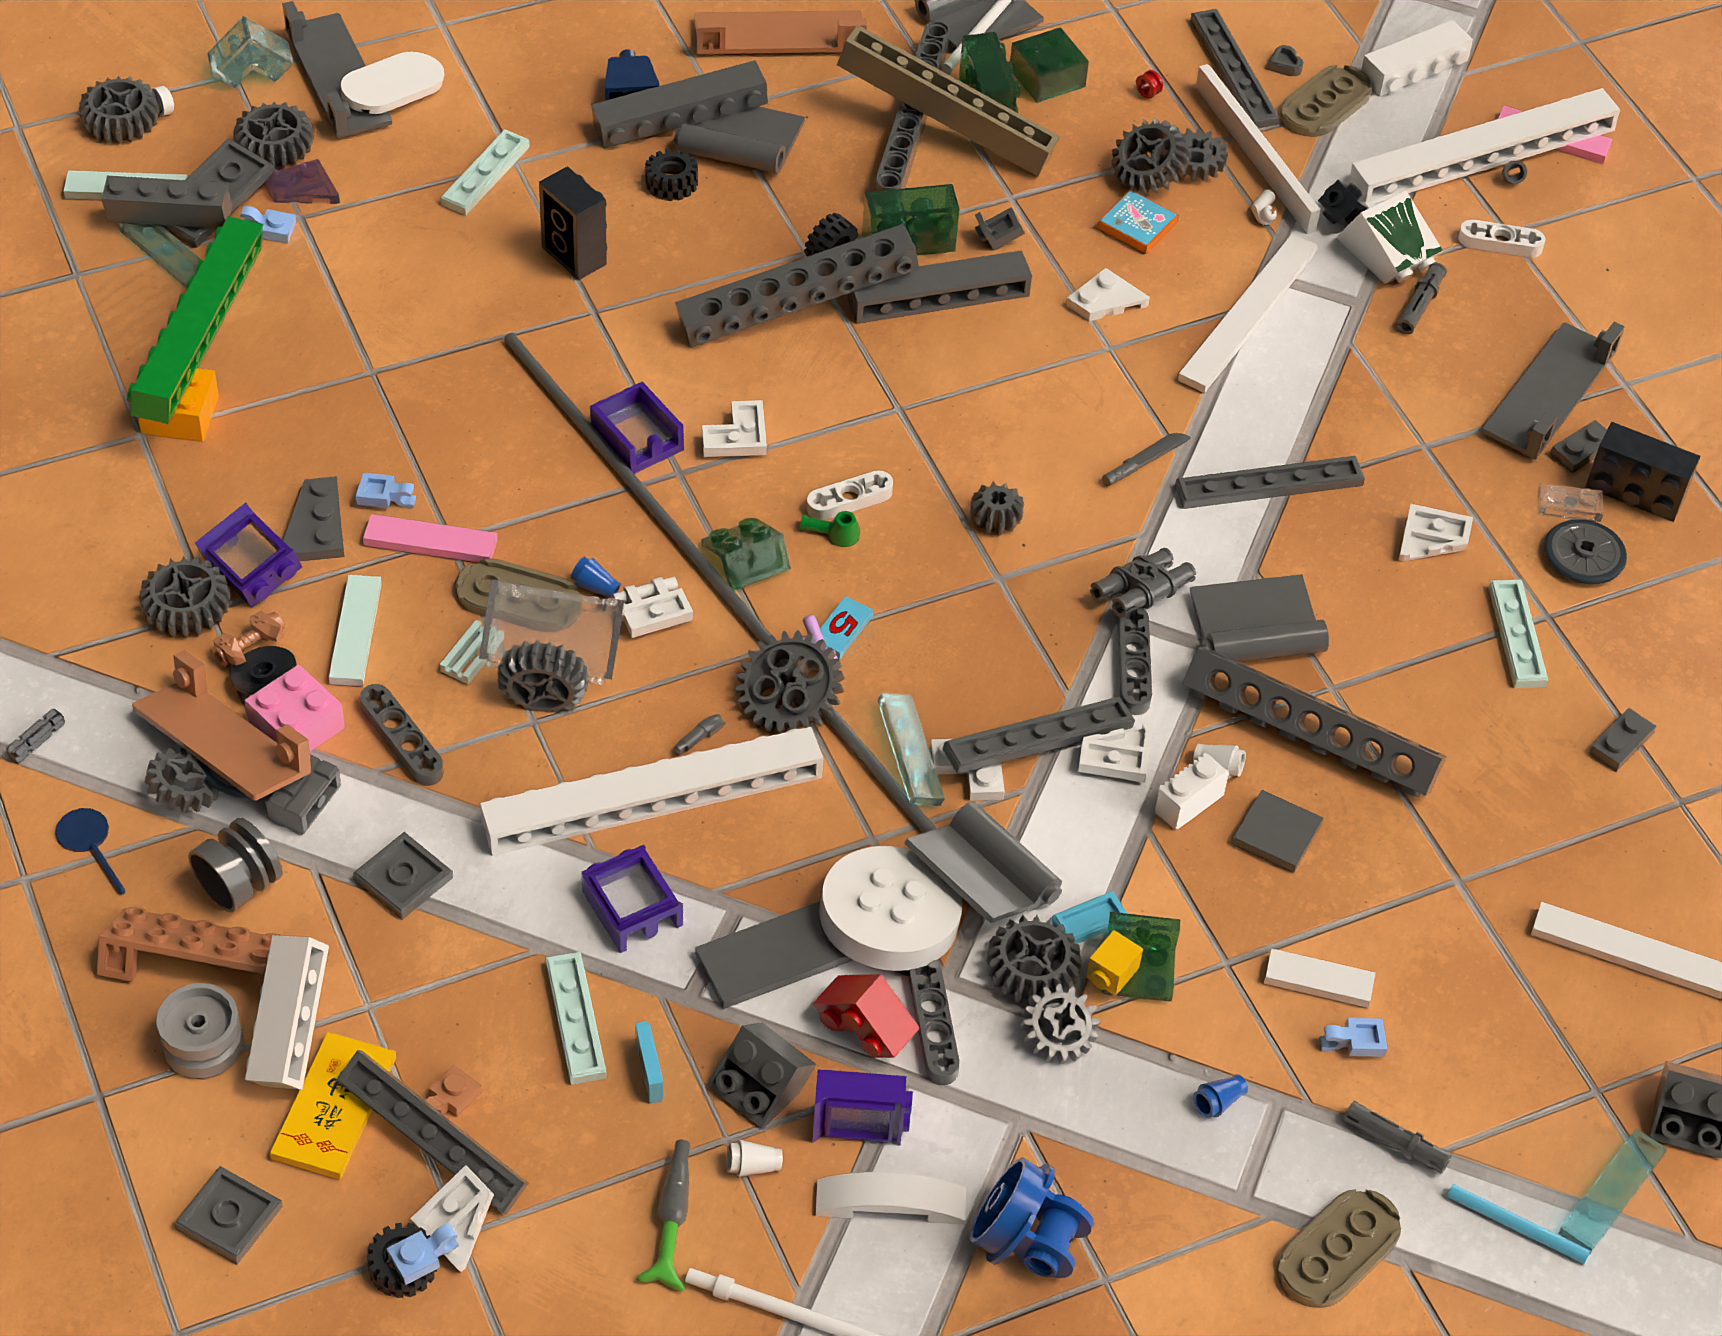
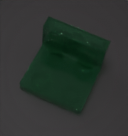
(749, 551)
(1159, 940)

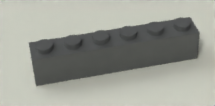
(679, 103)
(944, 287)

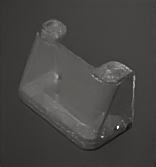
(566, 619)

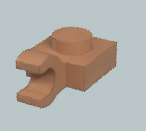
(453, 1091)

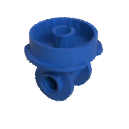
(1012, 1208)

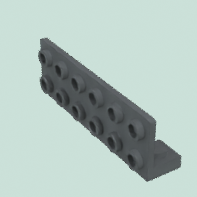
(328, 56)
(1552, 388)

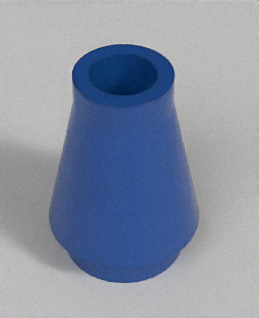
(594, 577)
(1217, 1096)

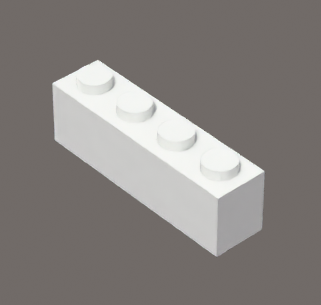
(1417, 57)
(287, 1012)

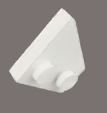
(1105, 296)
(1433, 533)
(1117, 753)
(463, 1205)

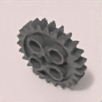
(763, 674)

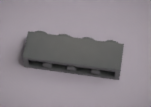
(166, 202)

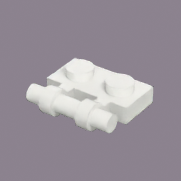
(655, 612)

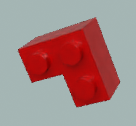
(870, 1010)

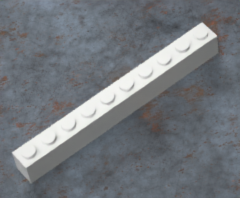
(1484, 146)
(651, 790)

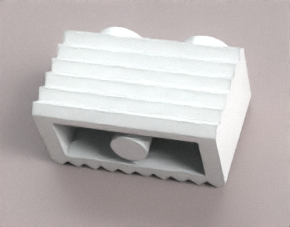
(1191, 791)

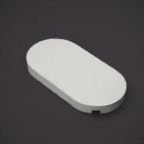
(392, 82)

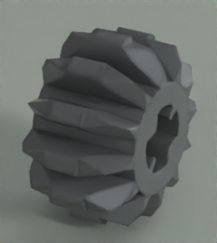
(997, 508)

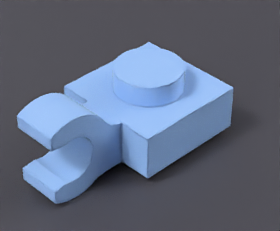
(276, 225)
(380, 489)
(1360, 1035)
(419, 1255)

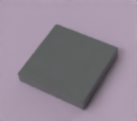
(1277, 831)
(403, 875)
(228, 1215)

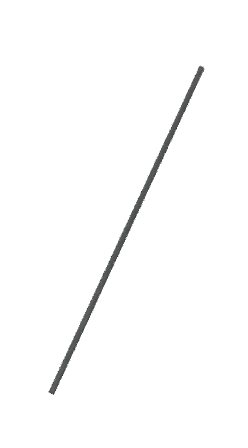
(709, 572)

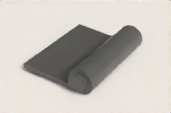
(965, 15)
(747, 138)
(1259, 618)
(986, 865)

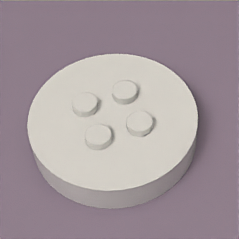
(889, 909)

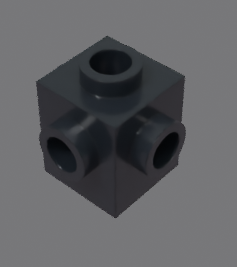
(1342, 203)

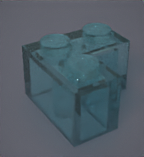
(246, 49)

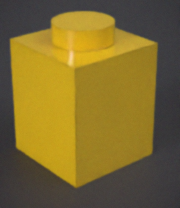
(1114, 963)

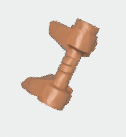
(229, 649)

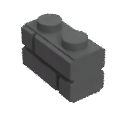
(303, 800)

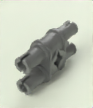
(1142, 582)

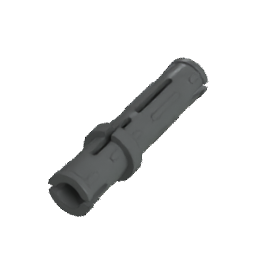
(1427, 289)
(1407, 1142)

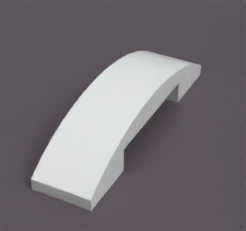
(891, 1194)

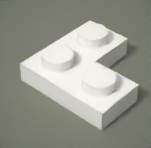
(742, 437)
(983, 783)

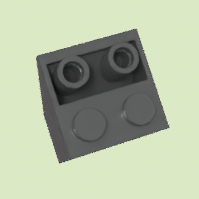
(760, 1073)
(1688, 1110)

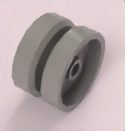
(200, 1030)

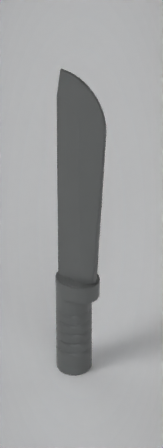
(1144, 457)

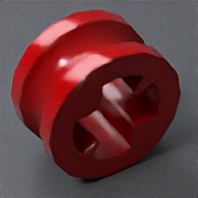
(1149, 84)

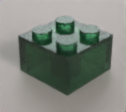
(1049, 64)

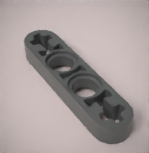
(1135, 659)
(405, 732)
(932, 1021)

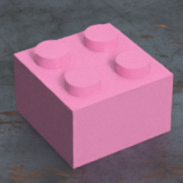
(300, 703)

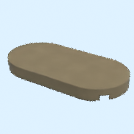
(1326, 100)
(475, 582)
(1339, 1248)

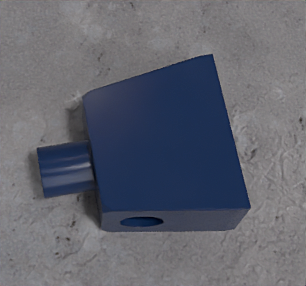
(629, 75)

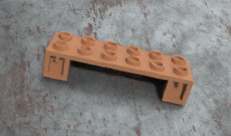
(775, 31)
(223, 737)
(177, 937)

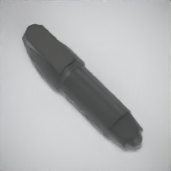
(705, 728)

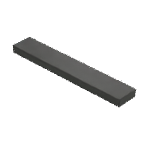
(1234, 67)
(1269, 482)
(1037, 735)
(429, 1128)

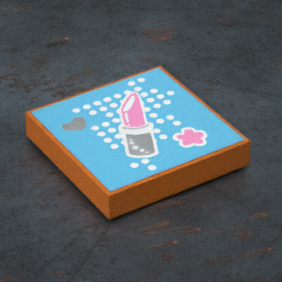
(1137, 221)

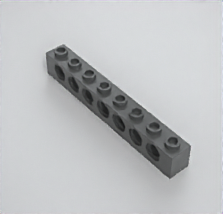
(797, 285)
(1425, 761)

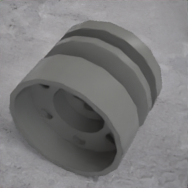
(235, 864)

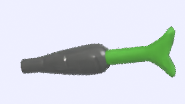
(672, 1214)

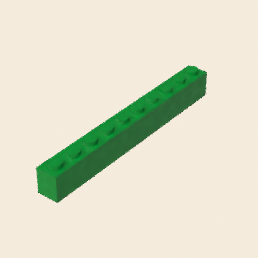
(195, 321)

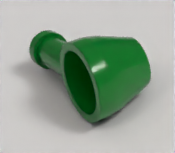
(842, 531)

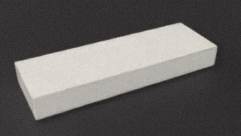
(1319, 978)

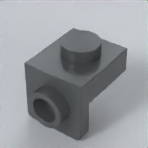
(1000, 228)

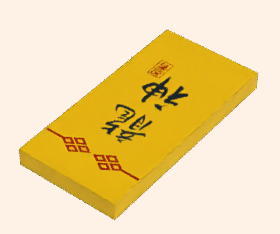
(326, 1115)

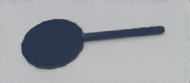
(85, 831)

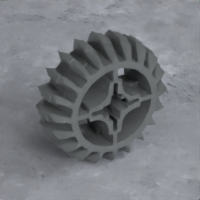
(119, 109)
(275, 133)
(1166, 147)
(184, 596)
(542, 677)
(1036, 949)

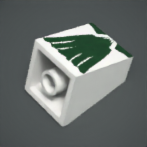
(1391, 239)

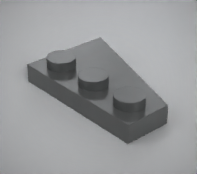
(316, 521)

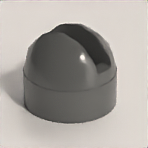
(1516, 177)

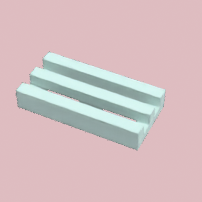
(458, 650)

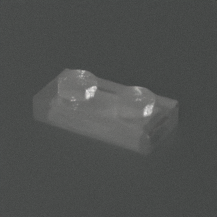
(1570, 502)

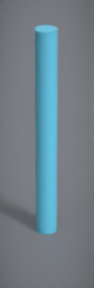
(1518, 1223)

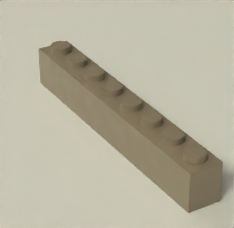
(947, 100)

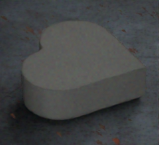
(1286, 61)

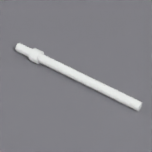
(981, 27)
(725, 1288)

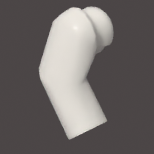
(1261, 208)

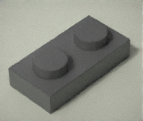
(1579, 447)
(1622, 739)

